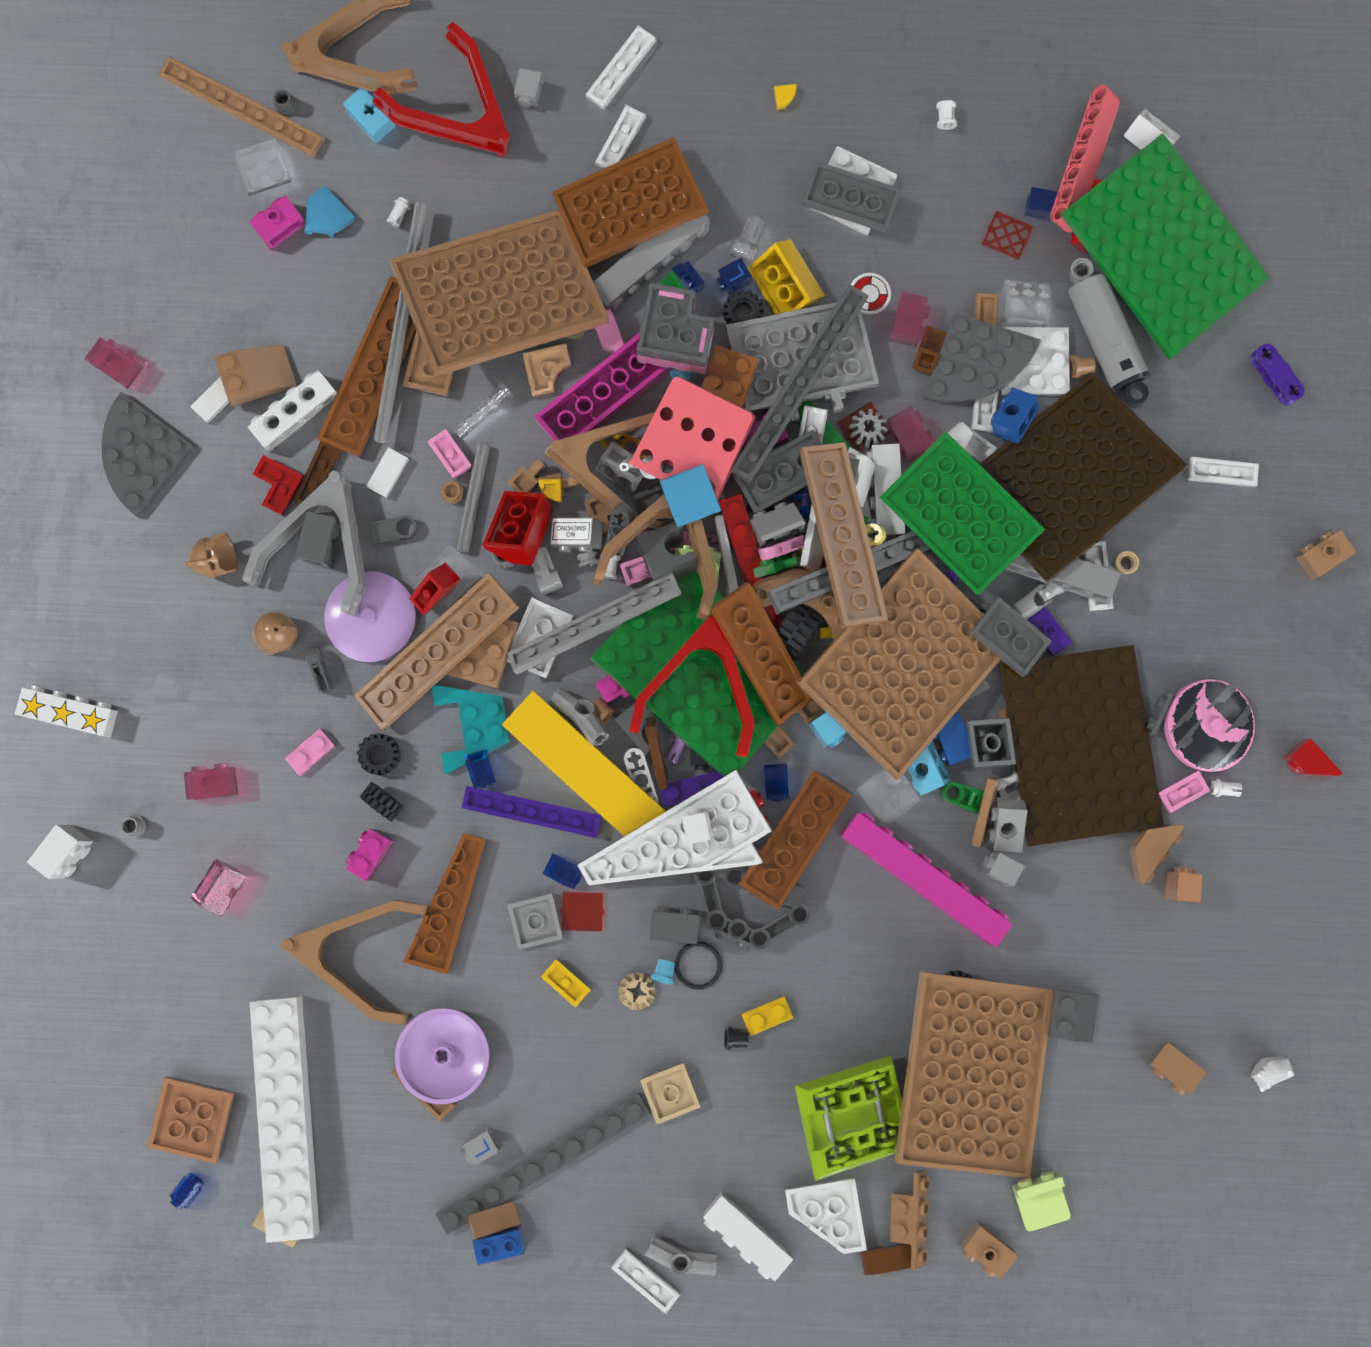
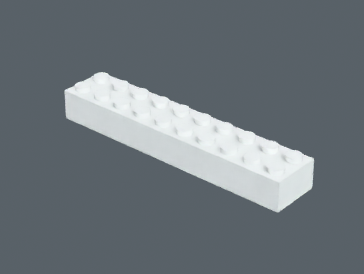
(284, 1119)

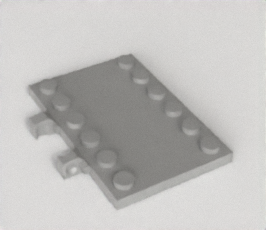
(782, 342)

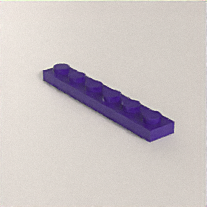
(531, 811)

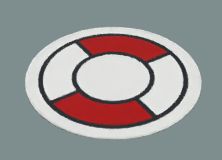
(876, 288)

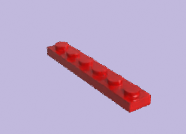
(744, 543)

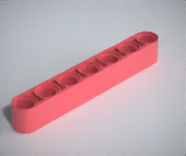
(1086, 151)

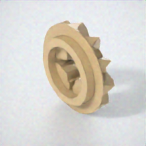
(631, 981)

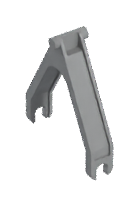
(330, 496)

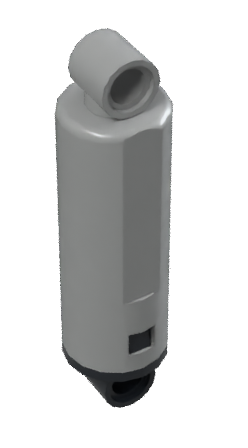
(1108, 332)

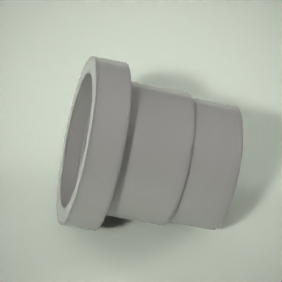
(140, 826)

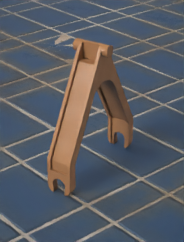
(309, 50)
(571, 456)
(699, 543)
(309, 951)

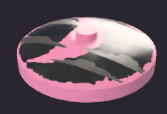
(1209, 725)

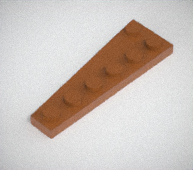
(441, 925)

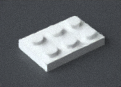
(537, 621)

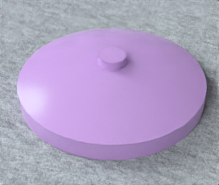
(381, 624)
(442, 1056)

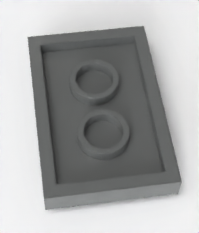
(1010, 637)

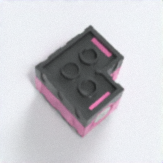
(672, 332)

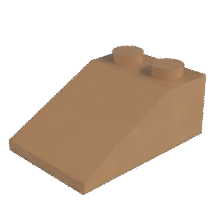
(254, 373)

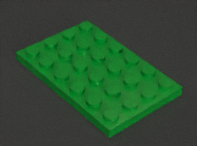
(961, 513)

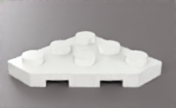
(830, 1211)

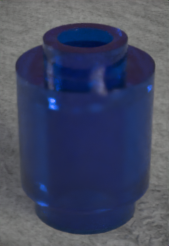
(186, 1191)

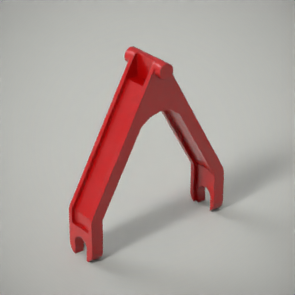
(486, 133)
(711, 638)

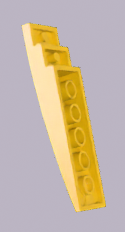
(581, 765)

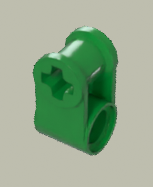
(967, 797)

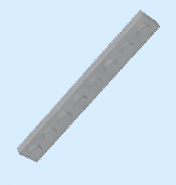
(594, 623)

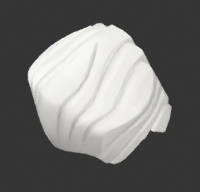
(1271, 1071)

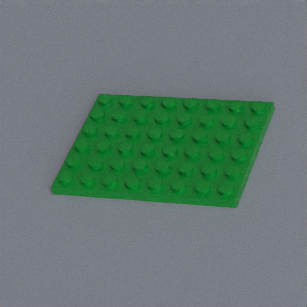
(1165, 246)
(697, 694)

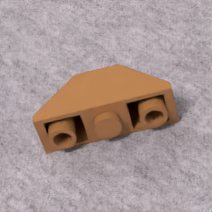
(1151, 849)

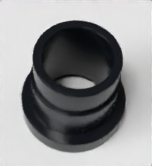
(735, 1038)

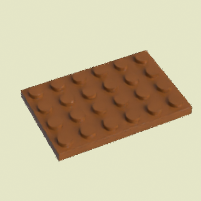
(630, 202)

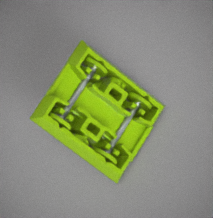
(850, 1115)

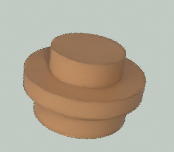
(452, 492)

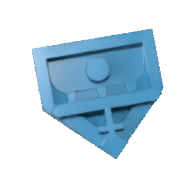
(326, 214)

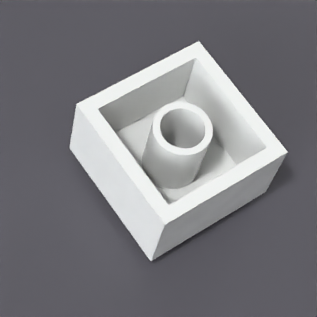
(60, 852)

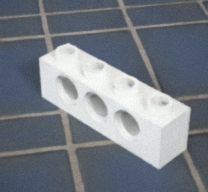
(290, 423)

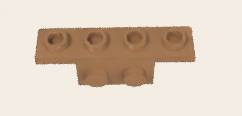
(909, 1218)

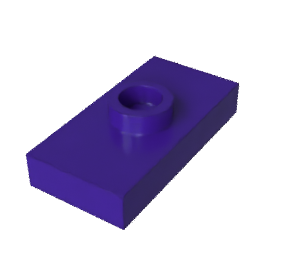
(1049, 627)

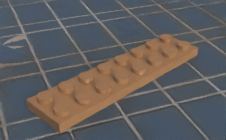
(843, 535)
(436, 651)

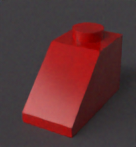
(434, 588)
(1310, 760)

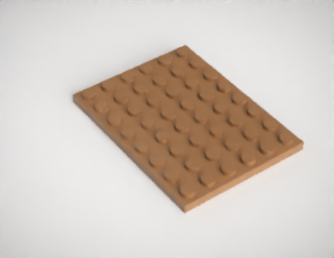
(498, 292)
(903, 676)
(974, 1075)

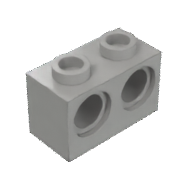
(610, 467)

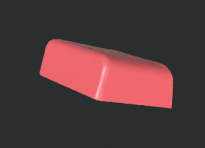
(694, 429)

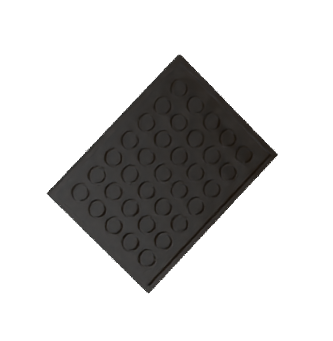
(1082, 472)
(1082, 746)

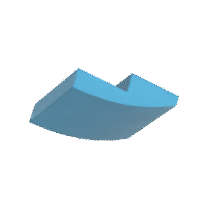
(690, 495)

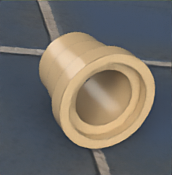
(1132, 559)

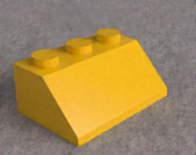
(785, 279)

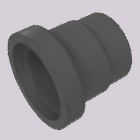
(287, 108)

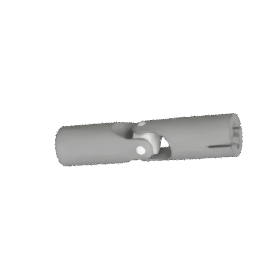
(1026, 606)

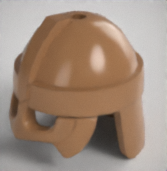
(213, 556)
(273, 642)

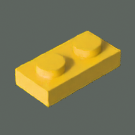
(565, 983)
(767, 1015)

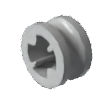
(587, 559)

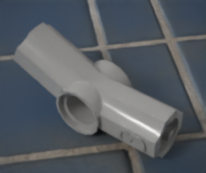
(581, 715)
(666, 1253)

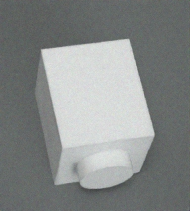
(697, 826)

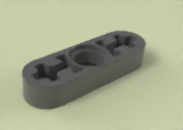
(616, 521)

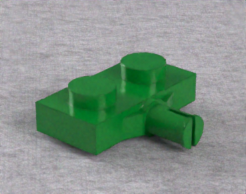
(776, 564)

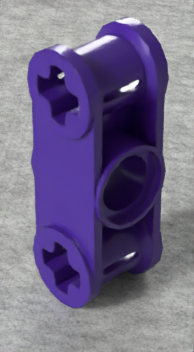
(1277, 374)

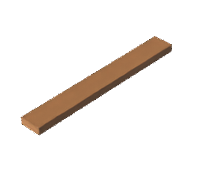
(241, 107)

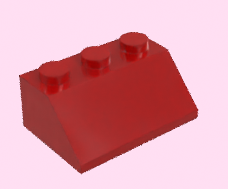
(518, 526)

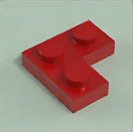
(284, 484)

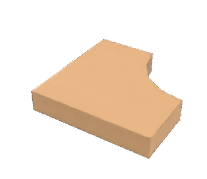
(544, 367)

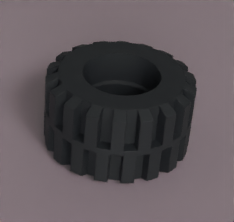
(799, 628)

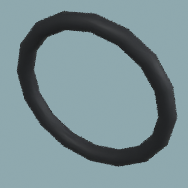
(713, 980)

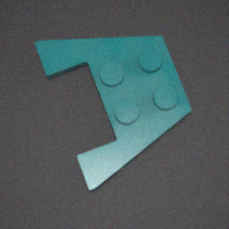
(480, 722)

